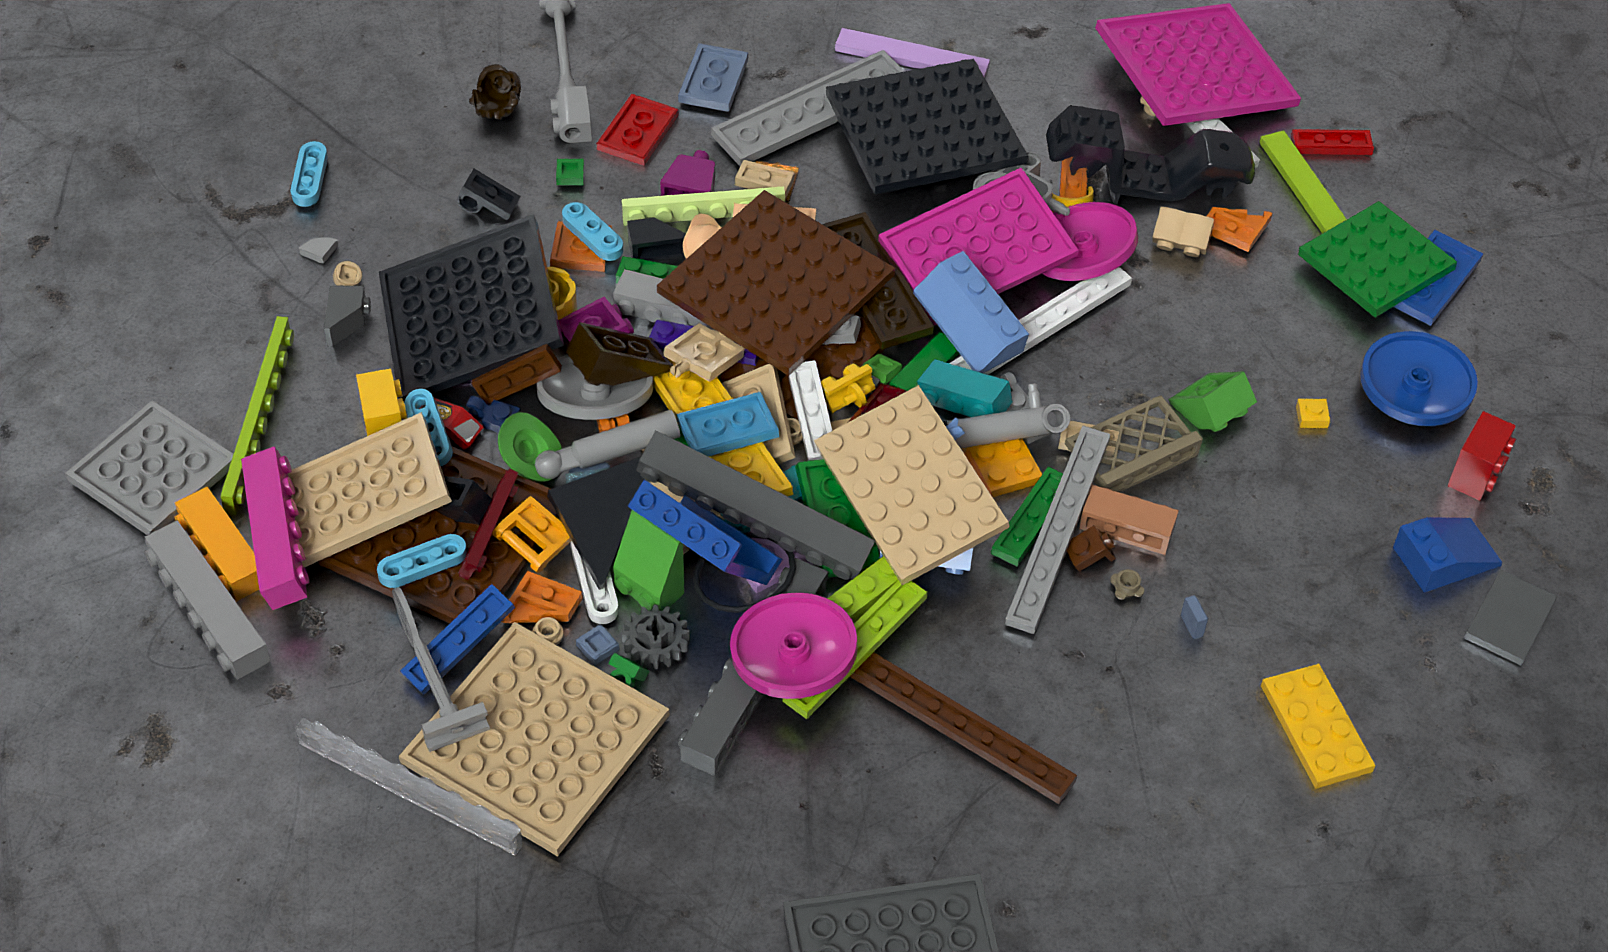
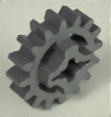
(671, 636)

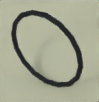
(780, 590)

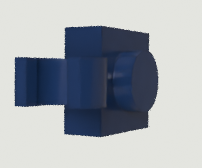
(492, 415)

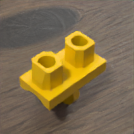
(848, 389)

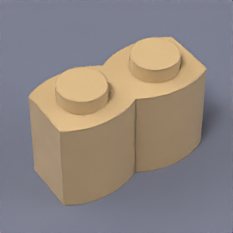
(1183, 231)

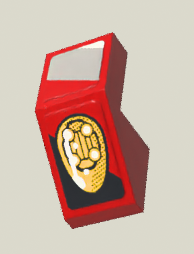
(458, 423)

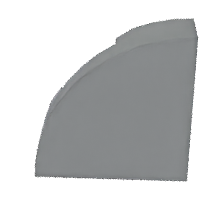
(319, 249)

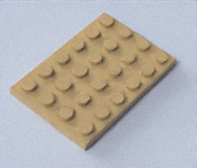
(911, 485)
(367, 488)

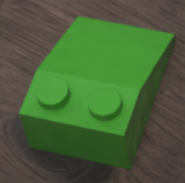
(649, 564)

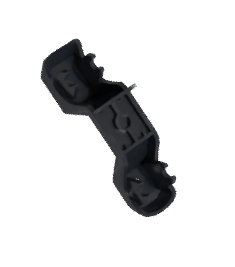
(1097, 140)

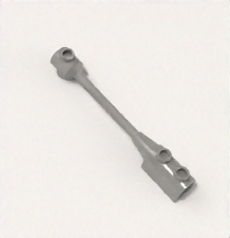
(571, 100)

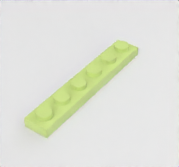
(685, 206)

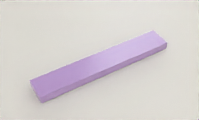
(900, 51)

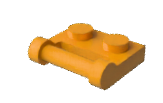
(540, 527)

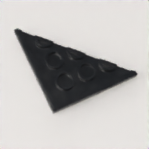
(597, 514)

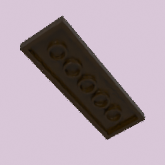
(894, 311)

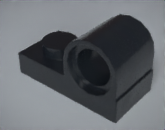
(483, 191)

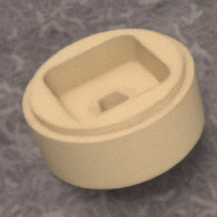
(347, 274)

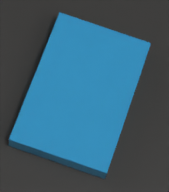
(728, 425)

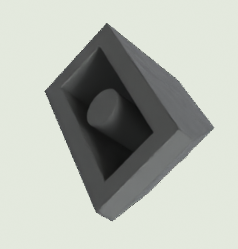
(345, 312)

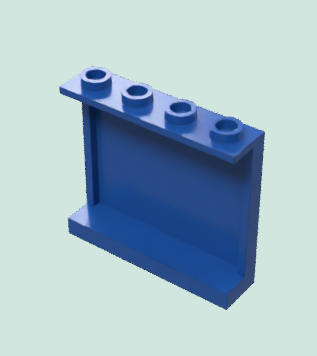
(706, 534)

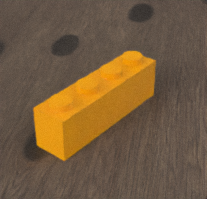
(219, 542)

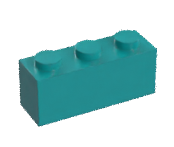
(964, 390)

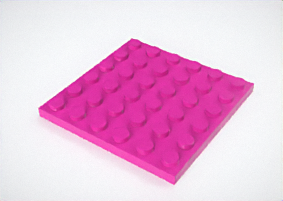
(1197, 64)

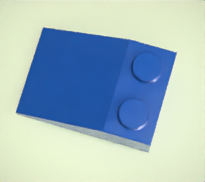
(1444, 551)

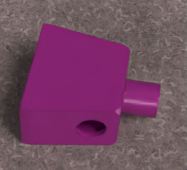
(689, 175)

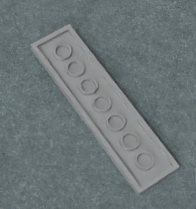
(794, 113)

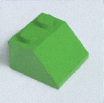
(1215, 400)

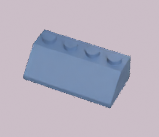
(971, 314)

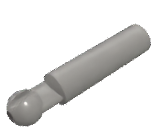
(606, 445)

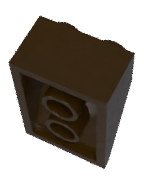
(615, 355)

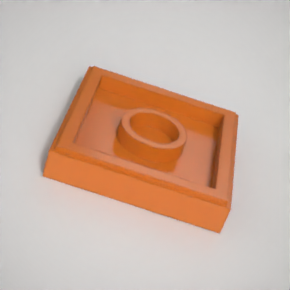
(572, 253)

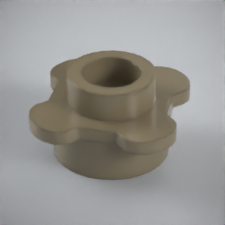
(1130, 578)

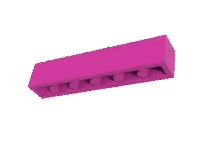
(274, 528)

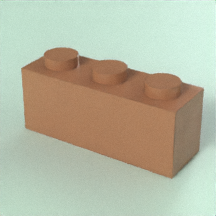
(1129, 519)

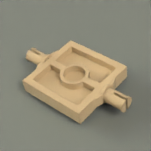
(703, 353)

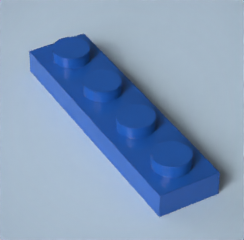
(461, 635)

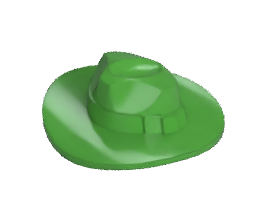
(522, 440)

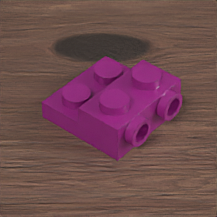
(597, 313)

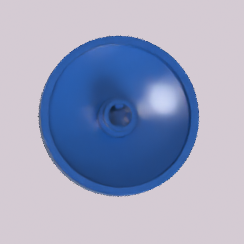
(1418, 378)

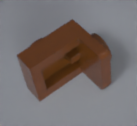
(1090, 547)

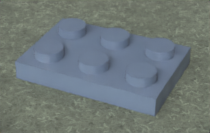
(713, 77)

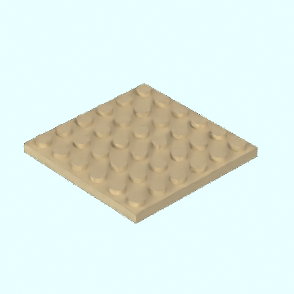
(552, 742)

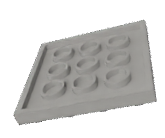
(150, 467)

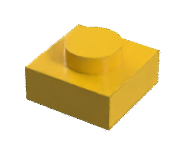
(1313, 413)

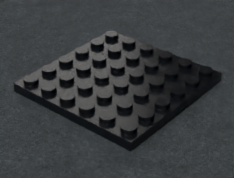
(925, 126)
(469, 307)

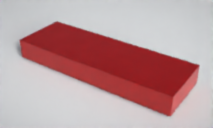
(1332, 141)

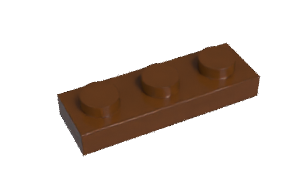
(517, 374)

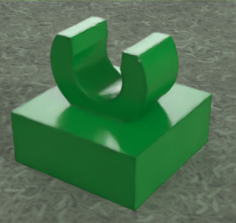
(628, 669)

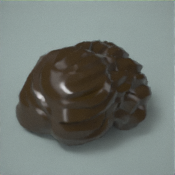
(496, 92)

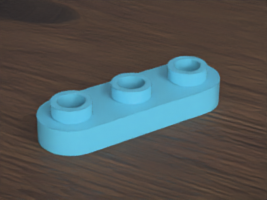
(309, 174)
(600, 239)
(433, 418)
(432, 553)

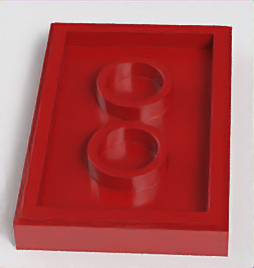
(637, 129)

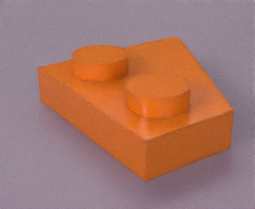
(1238, 227)
(541, 598)

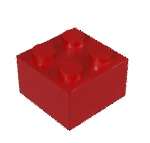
(1483, 456)

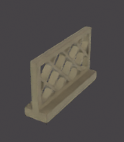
(1151, 461)

